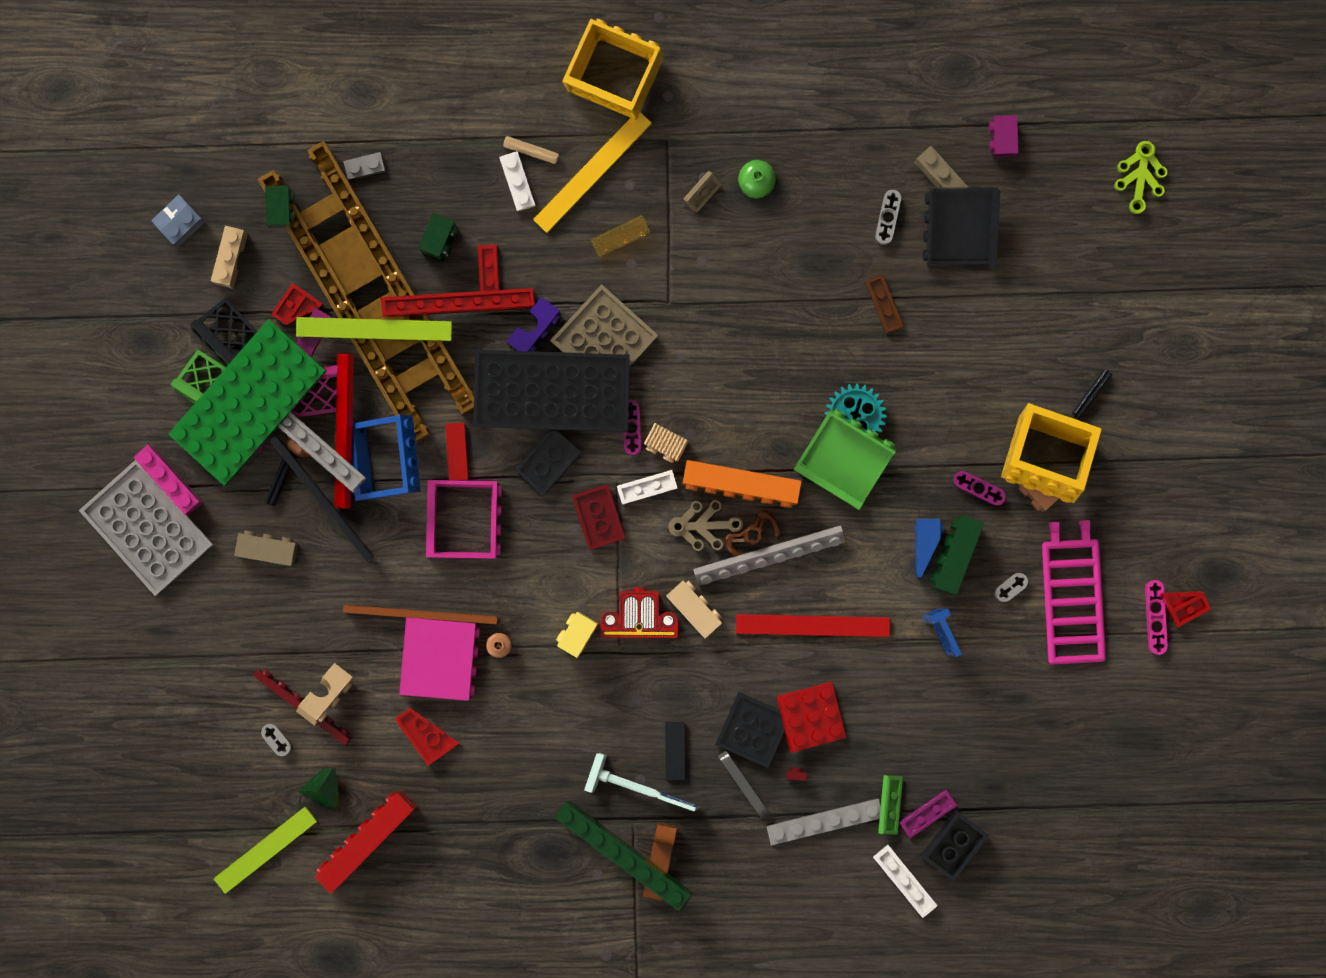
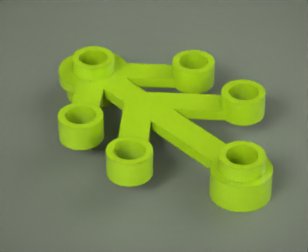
(1141, 174)

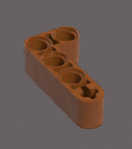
(661, 852)

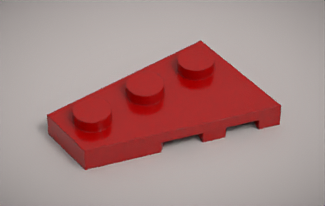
(425, 736)

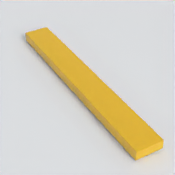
(591, 172)

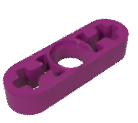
(637, 441)
(989, 499)

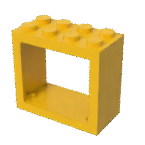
(615, 36)
(1041, 479)

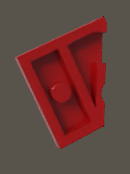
(295, 304)
(1185, 605)

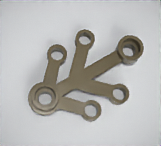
(702, 525)

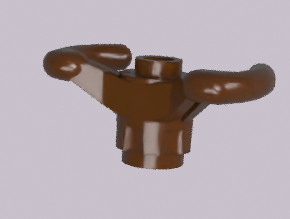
(752, 534)

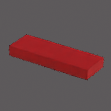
(488, 267)
(456, 451)

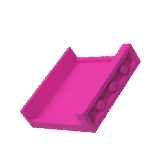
(439, 659)

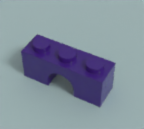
(546, 315)

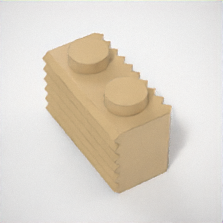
(665, 442)

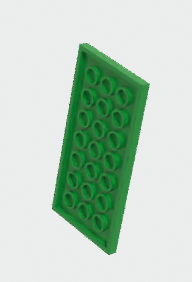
(247, 402)

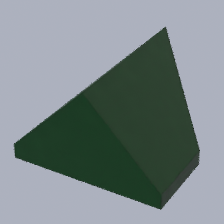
(323, 788)

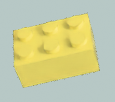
(577, 634)

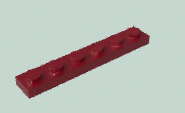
(295, 699)

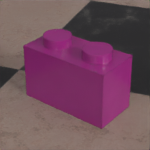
(1004, 136)

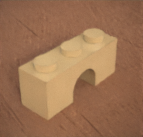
(225, 267)
(314, 707)

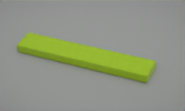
(265, 850)

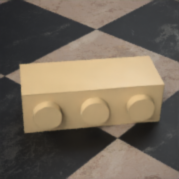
(694, 608)

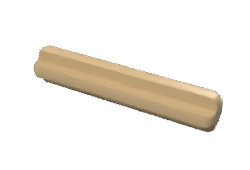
(531, 150)

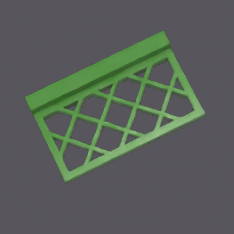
(187, 389)

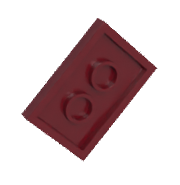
(598, 517)

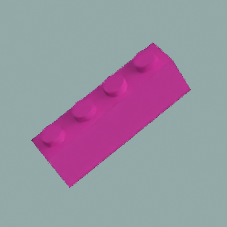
(168, 480)

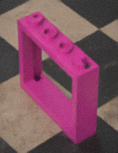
(432, 517)

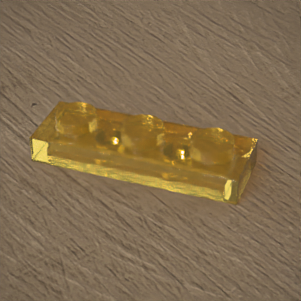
(620, 236)

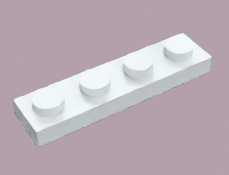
(905, 881)

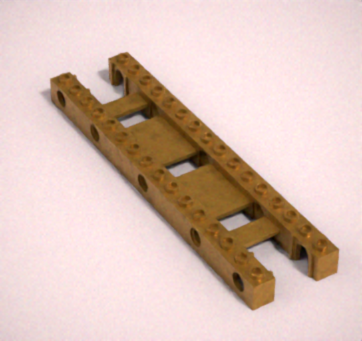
(354, 261)

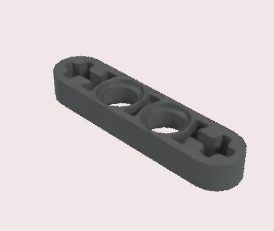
(743, 784)

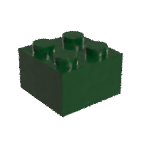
(438, 237)

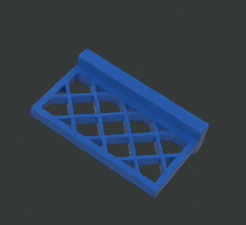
(937, 619)

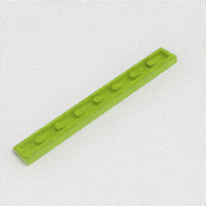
(374, 329)

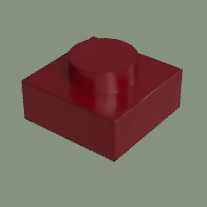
(796, 774)

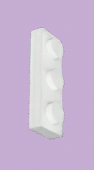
(517, 181)
(647, 487)

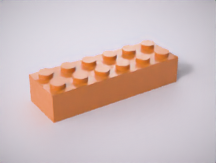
(741, 482)

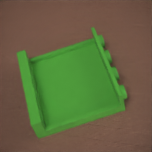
(845, 458)

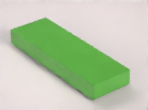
(890, 804)

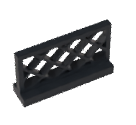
(211, 341)

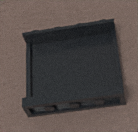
(962, 225)

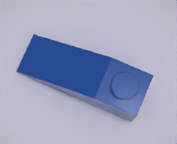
(926, 539)

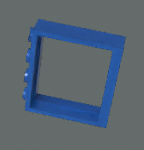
(407, 452)

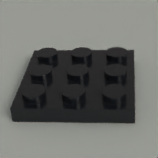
(752, 730)

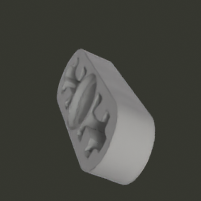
(886, 202)

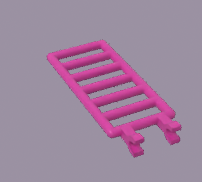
(1050, 602)

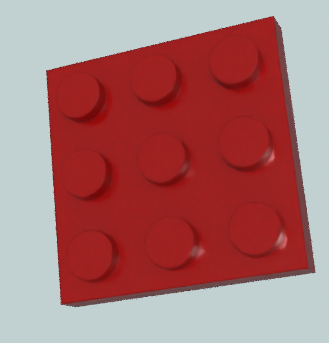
(811, 717)

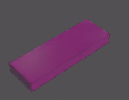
(927, 813)

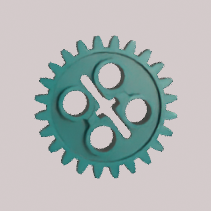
(873, 419)

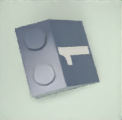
(178, 221)

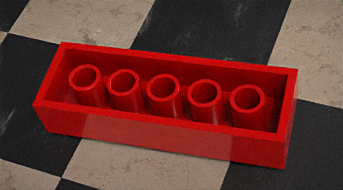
(363, 843)

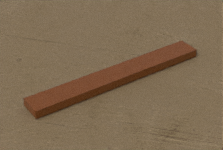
(420, 614)

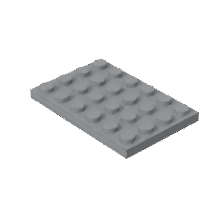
(146, 528)

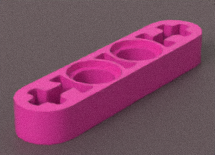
(1153, 617)

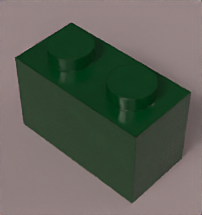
(279, 206)

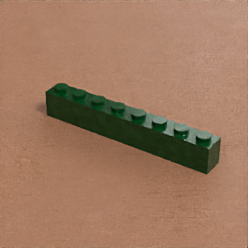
(624, 855)

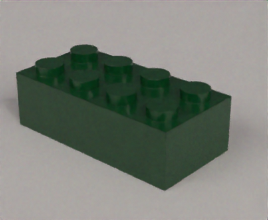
(956, 555)

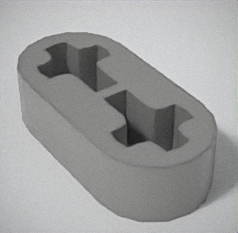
(1008, 584)
(273, 742)

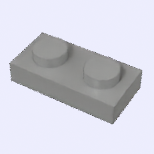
(364, 166)

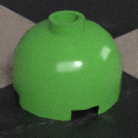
(758, 186)

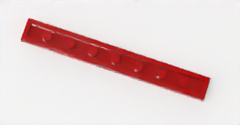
(457, 302)
(344, 421)
(813, 625)

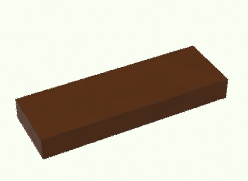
(884, 304)

